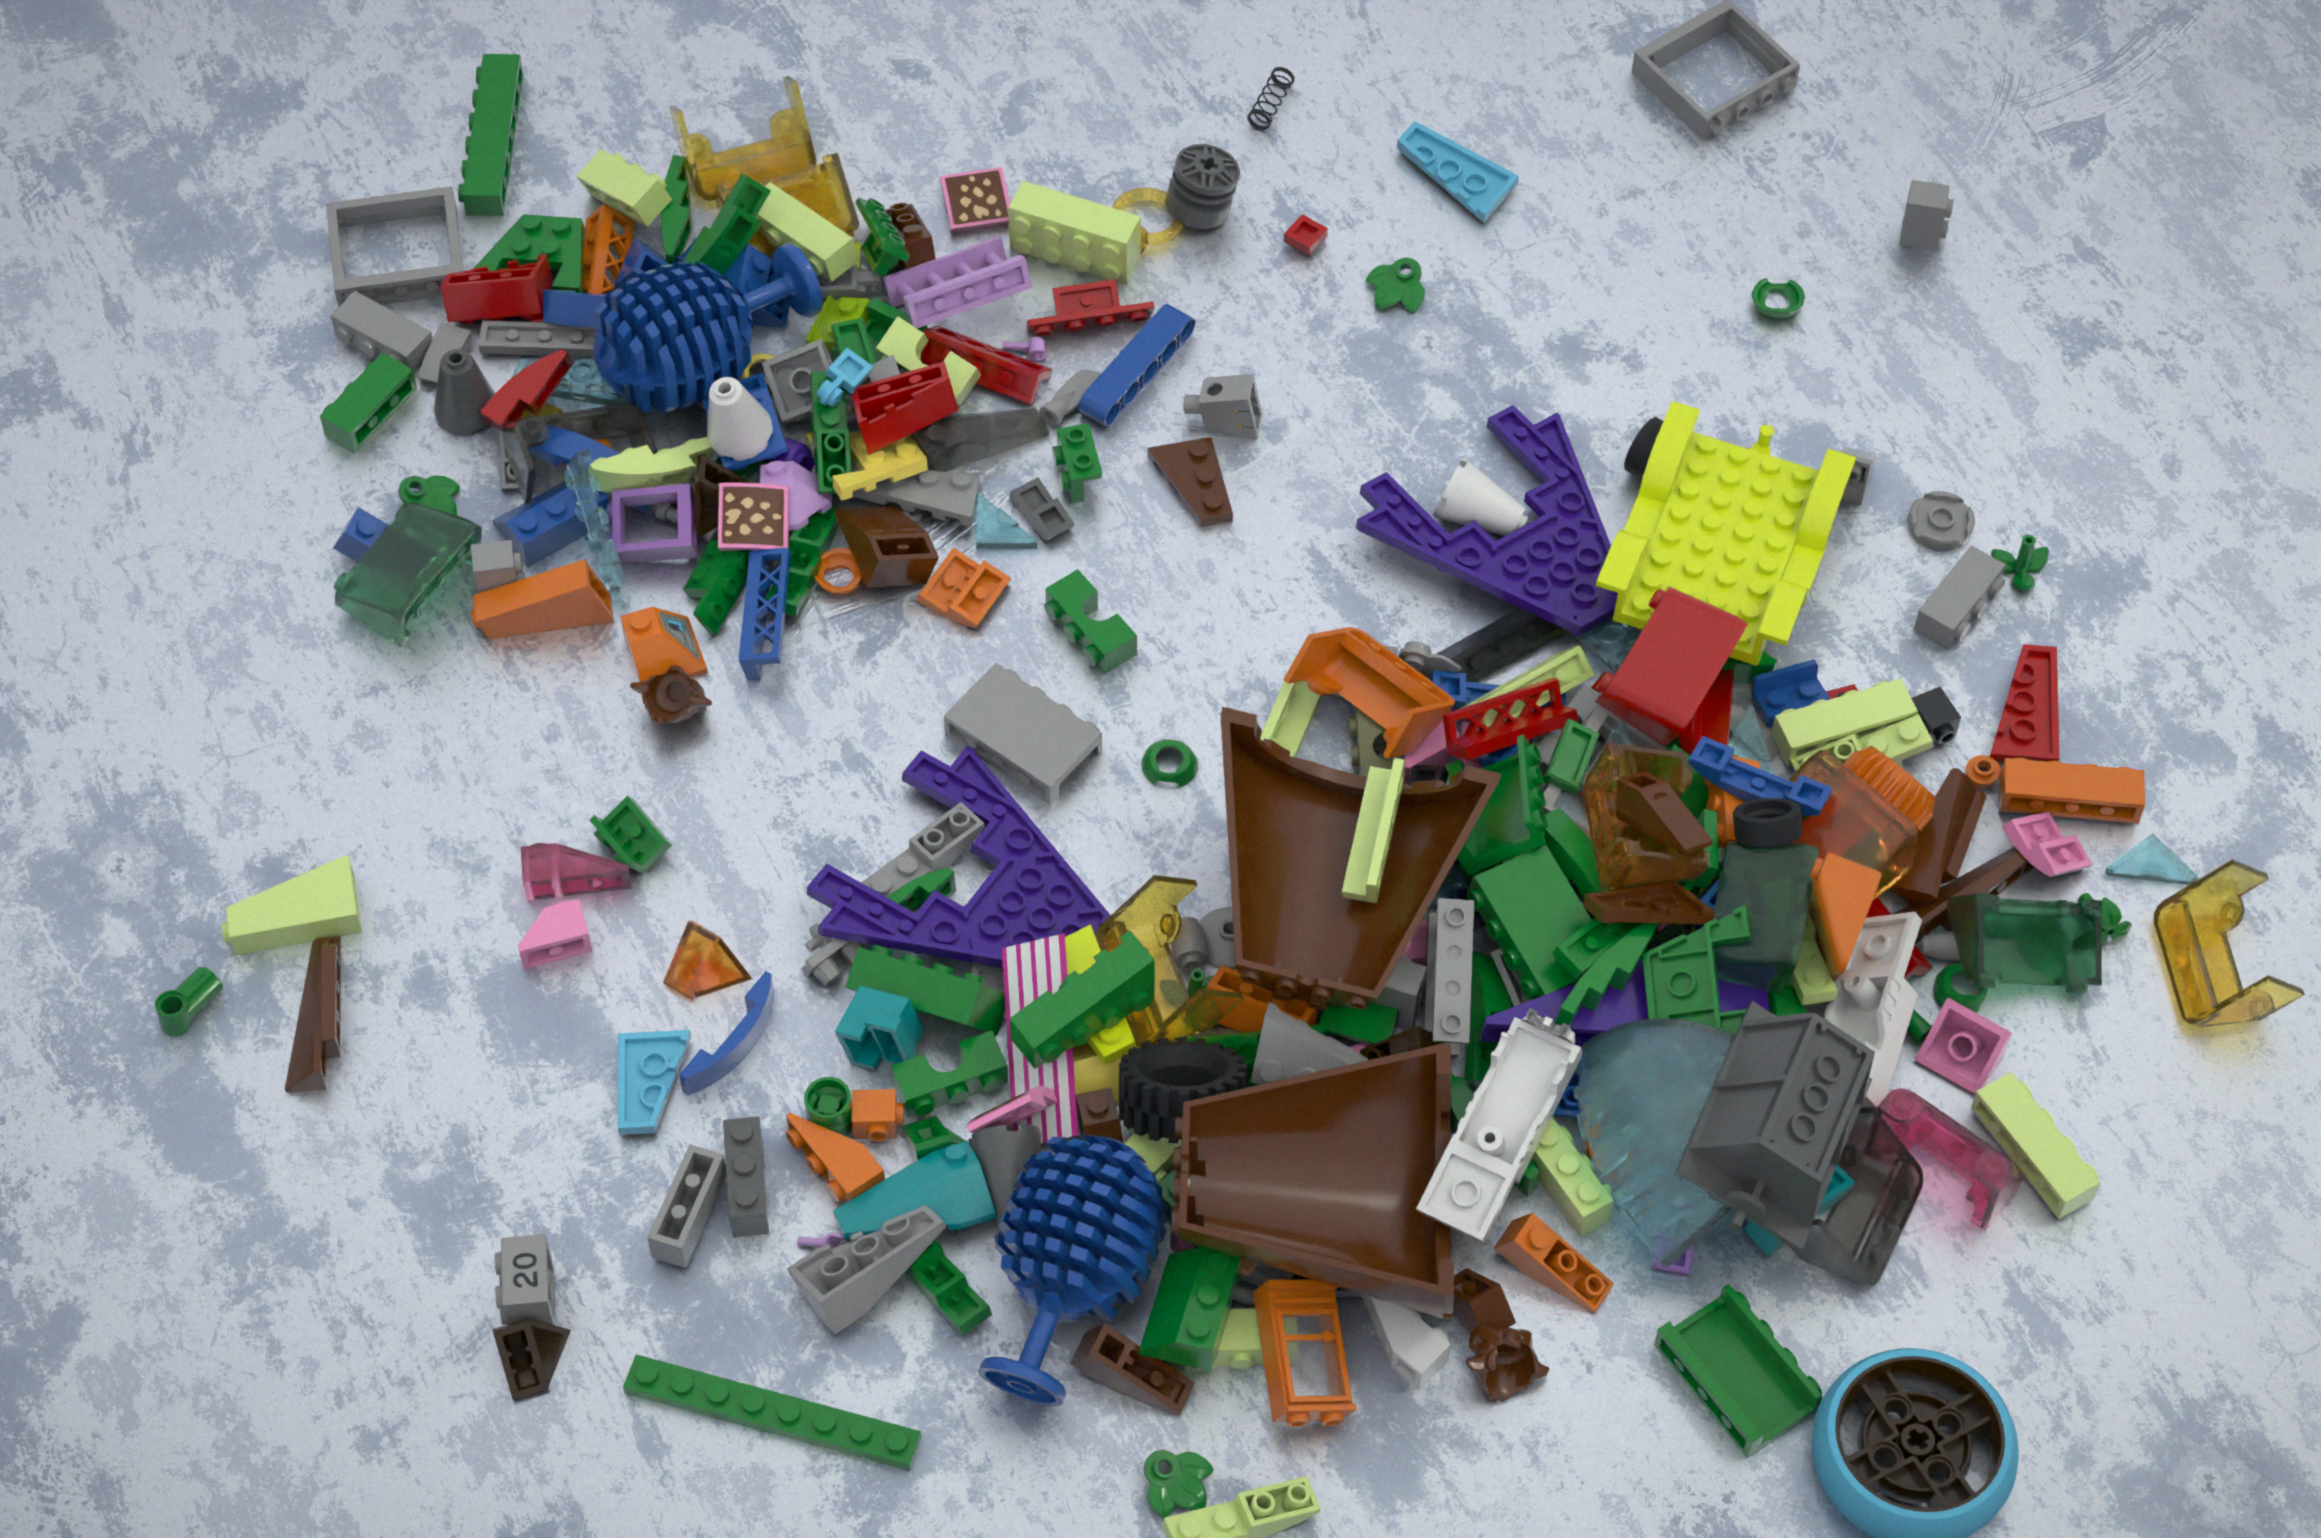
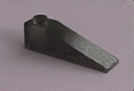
(976, 436)

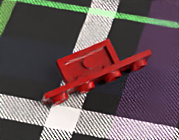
(1088, 304)

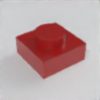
(1305, 235)

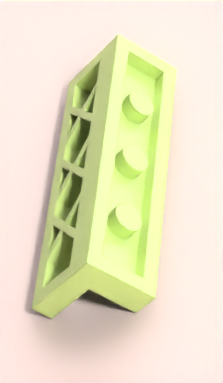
(1568, 666)
(1291, 716)
(1373, 832)

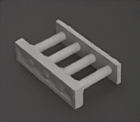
(1449, 972)

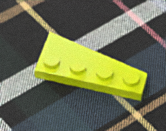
(1111, 1042)

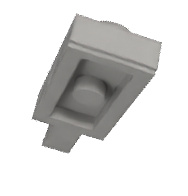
(852, 283)

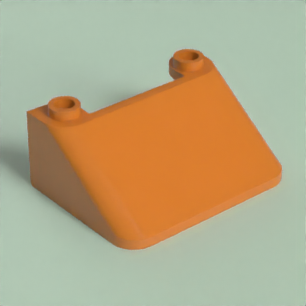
(1839, 907)

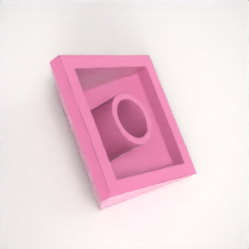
(1963, 1046)

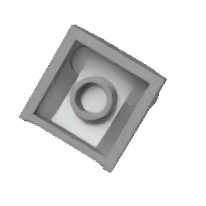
(790, 379)

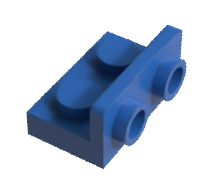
(1786, 689)

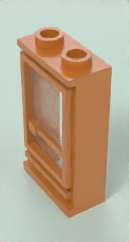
(1303, 1352)

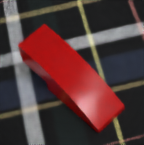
(527, 390)

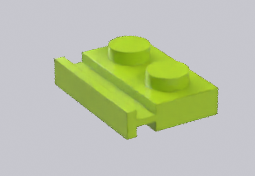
(835, 312)

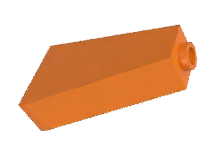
(544, 602)

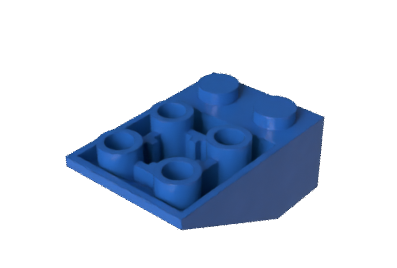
(776, 445)

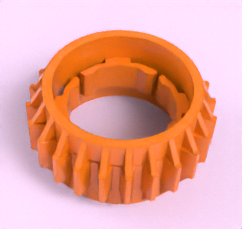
(1893, 784)

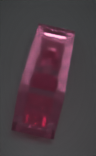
(565, 871)

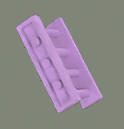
(957, 282)

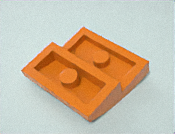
(963, 589)

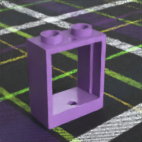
(684, 547)

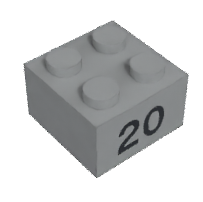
(525, 1280)

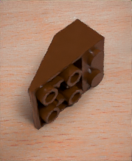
(887, 546)

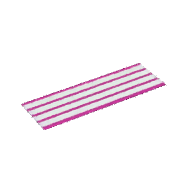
(1027, 974)

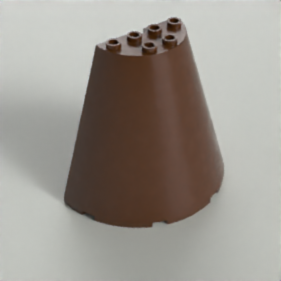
(1289, 861)
(1326, 1176)

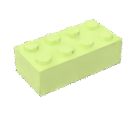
(1074, 232)

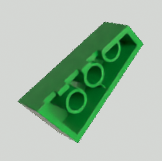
(930, 990)
(1086, 1003)

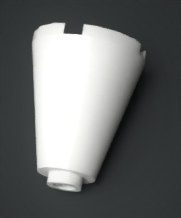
(736, 421)
(1478, 498)

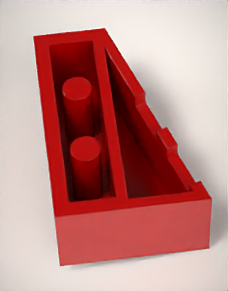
(497, 293)
(903, 404)

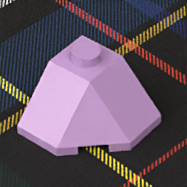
(803, 490)

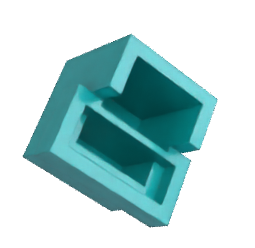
(879, 1028)

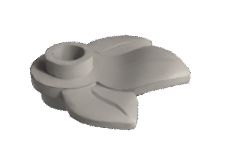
(1420, 658)

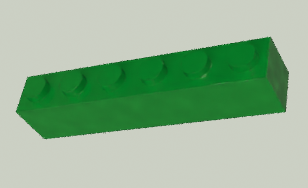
(492, 135)

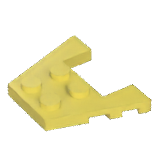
(893, 462)

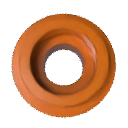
(1979, 778)

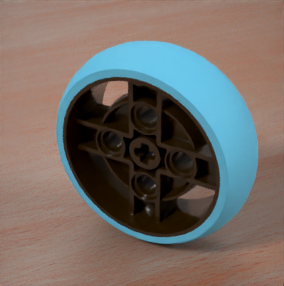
(1973, 1413)

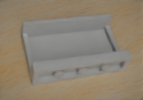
(1021, 732)

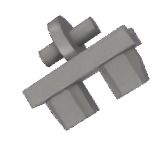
(821, 962)

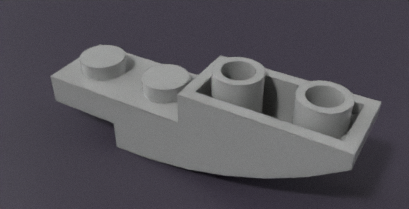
(929, 850)

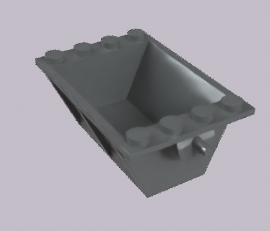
(1778, 1120)

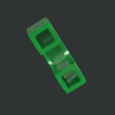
(1103, 642)
(925, 1088)

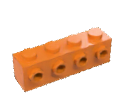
(2072, 790)

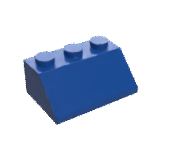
(544, 524)

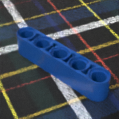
(1136, 365)

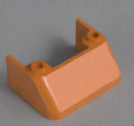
(1375, 683)

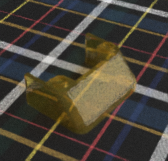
(782, 154)
(1156, 923)
(2199, 955)

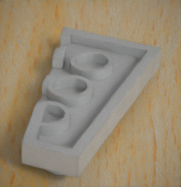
(930, 490)

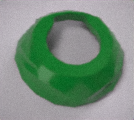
(1792, 291)
(1184, 772)
(1943, 989)

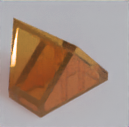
(703, 964)

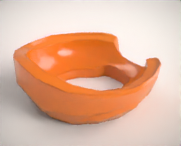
(836, 559)

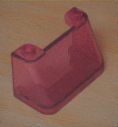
(1989, 1170)

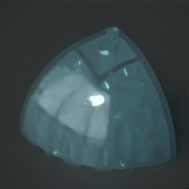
(1638, 1109)

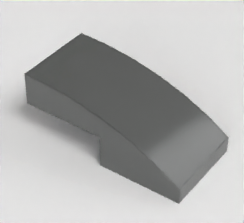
(1040, 509)

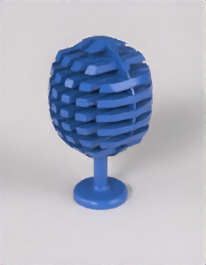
(686, 327)
(1073, 1246)

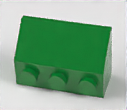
(1192, 1307)

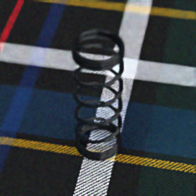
(1262, 112)

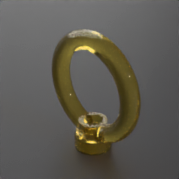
(1152, 194)

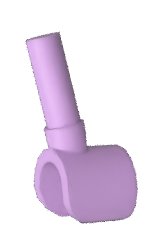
(1035, 347)
(831, 1238)

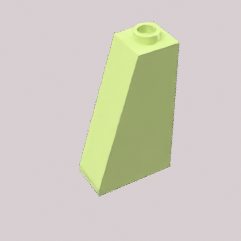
(296, 911)

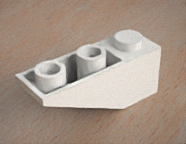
(1408, 1341)

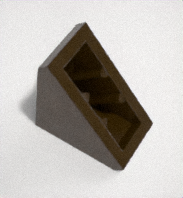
(707, 482)
(529, 1354)

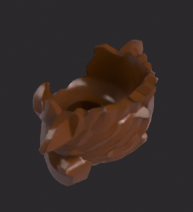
(672, 696)
(1504, 1360)

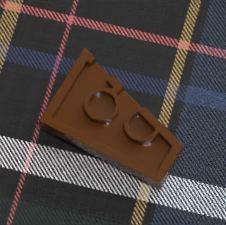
(1197, 478)
(1649, 905)

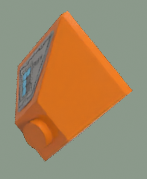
(661, 640)

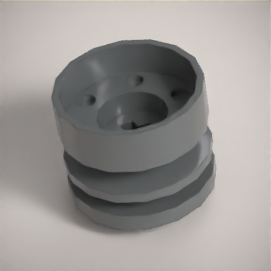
(1202, 186)

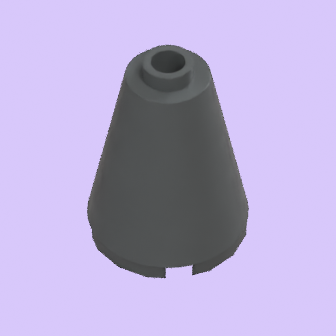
(461, 394)
(1003, 1157)

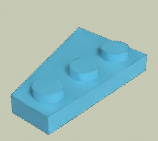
(646, 1077)

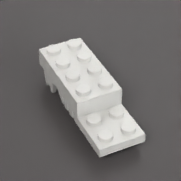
(1875, 998)
(1502, 1125)

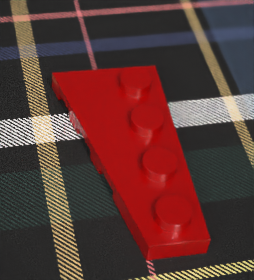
(2031, 710)

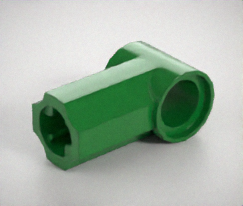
(186, 1001)

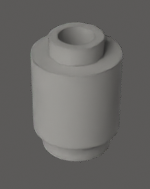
(1190, 945)

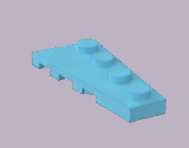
(1461, 172)

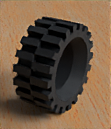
(1166, 1074)

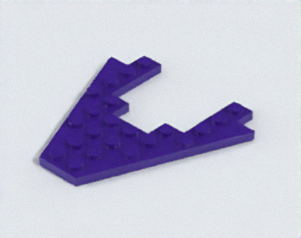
(1539, 567)
(1021, 901)

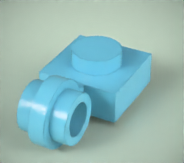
(846, 372)

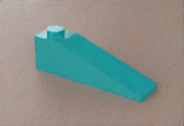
(944, 1180)

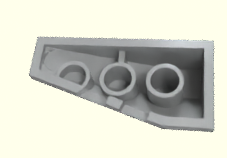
(854, 1276)

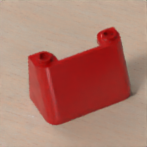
(1670, 664)

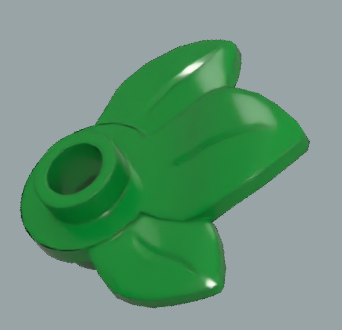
(1395, 287)
(435, 492)
(1182, 1483)

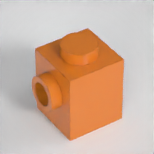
(876, 1114)

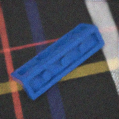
(756, 609)

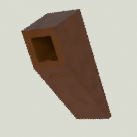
(914, 234)
(1657, 811)

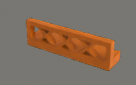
(597, 257)

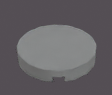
(1941, 521)

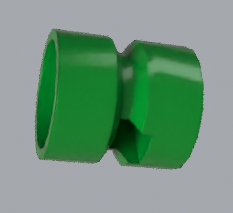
(829, 1104)

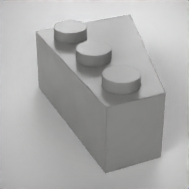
(1293, 1049)

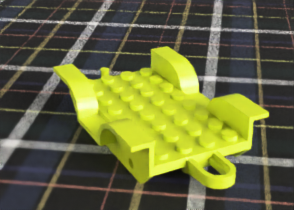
(1725, 530)

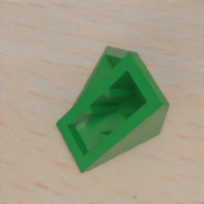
(928, 1136)

